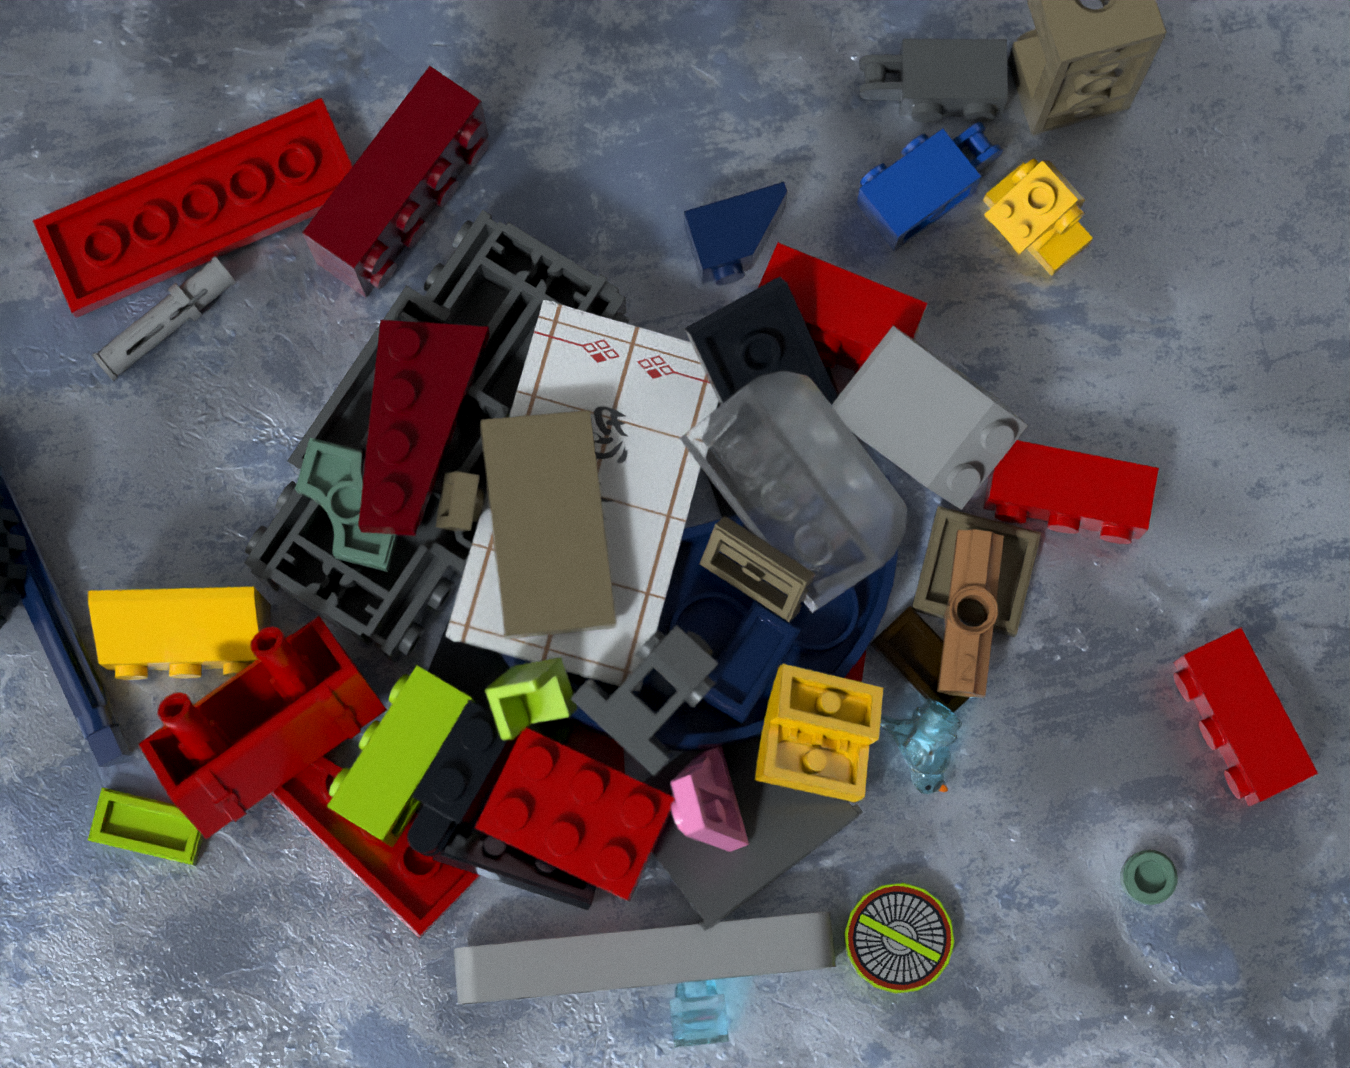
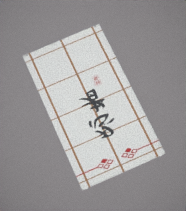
(641, 401)

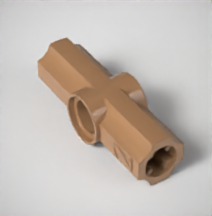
(972, 579)

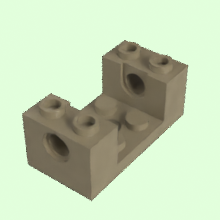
(1083, 59)

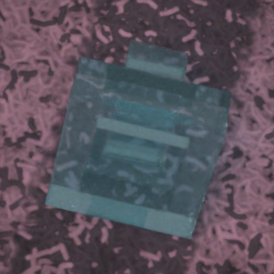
(698, 1018)

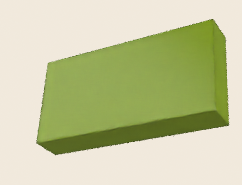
(144, 827)

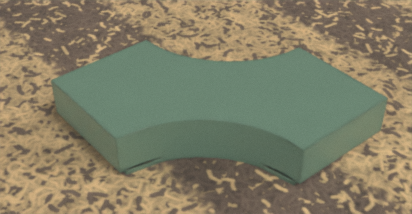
(334, 480)

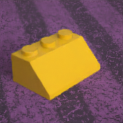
(176, 629)

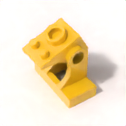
(1039, 213)

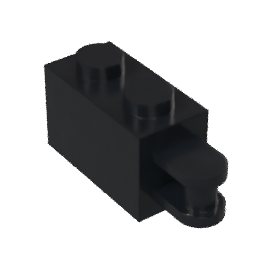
(459, 780)

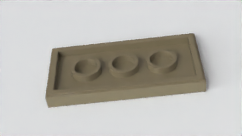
(547, 524)

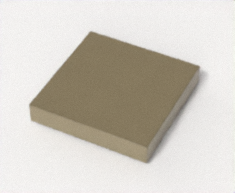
(1015, 570)

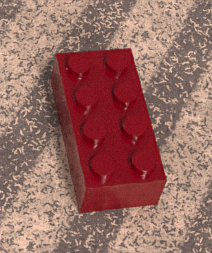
(398, 183)

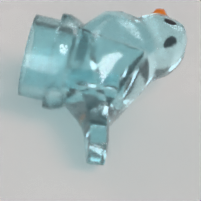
(925, 743)

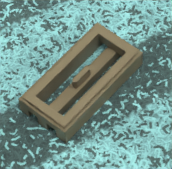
(759, 563)

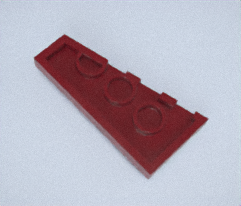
(413, 414)

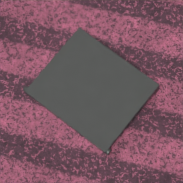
(779, 825)

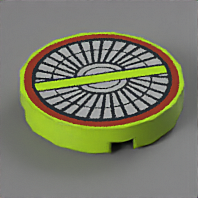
(899, 938)

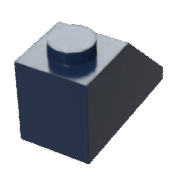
(732, 232)

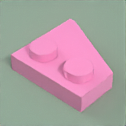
(707, 802)

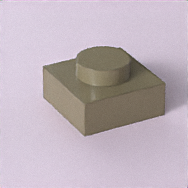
(459, 501)

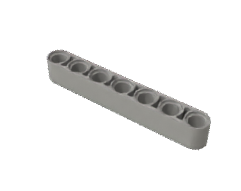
(643, 958)

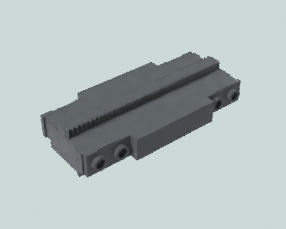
(489, 281)

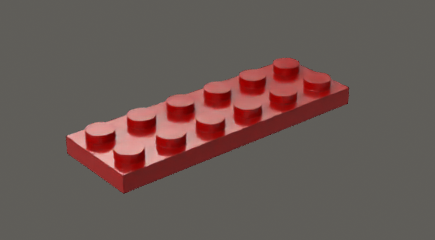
(194, 208)

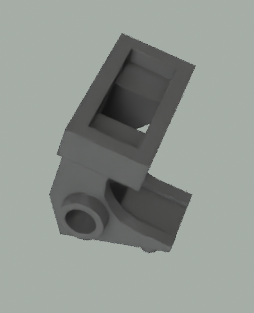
(681, 660)

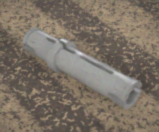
(164, 318)

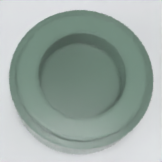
(1148, 877)

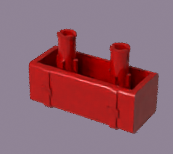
(259, 725)

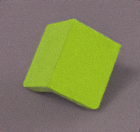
(530, 695)

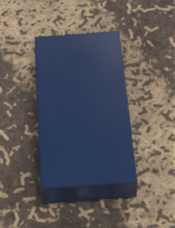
(750, 661)

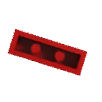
(1072, 491)
(1243, 718)

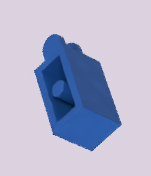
(924, 183)

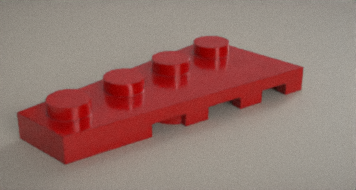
(399, 876)

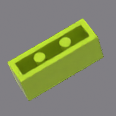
(397, 755)

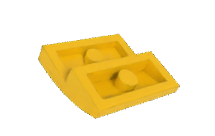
(819, 733)

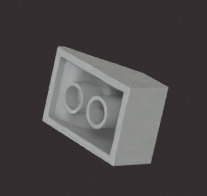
(928, 417)

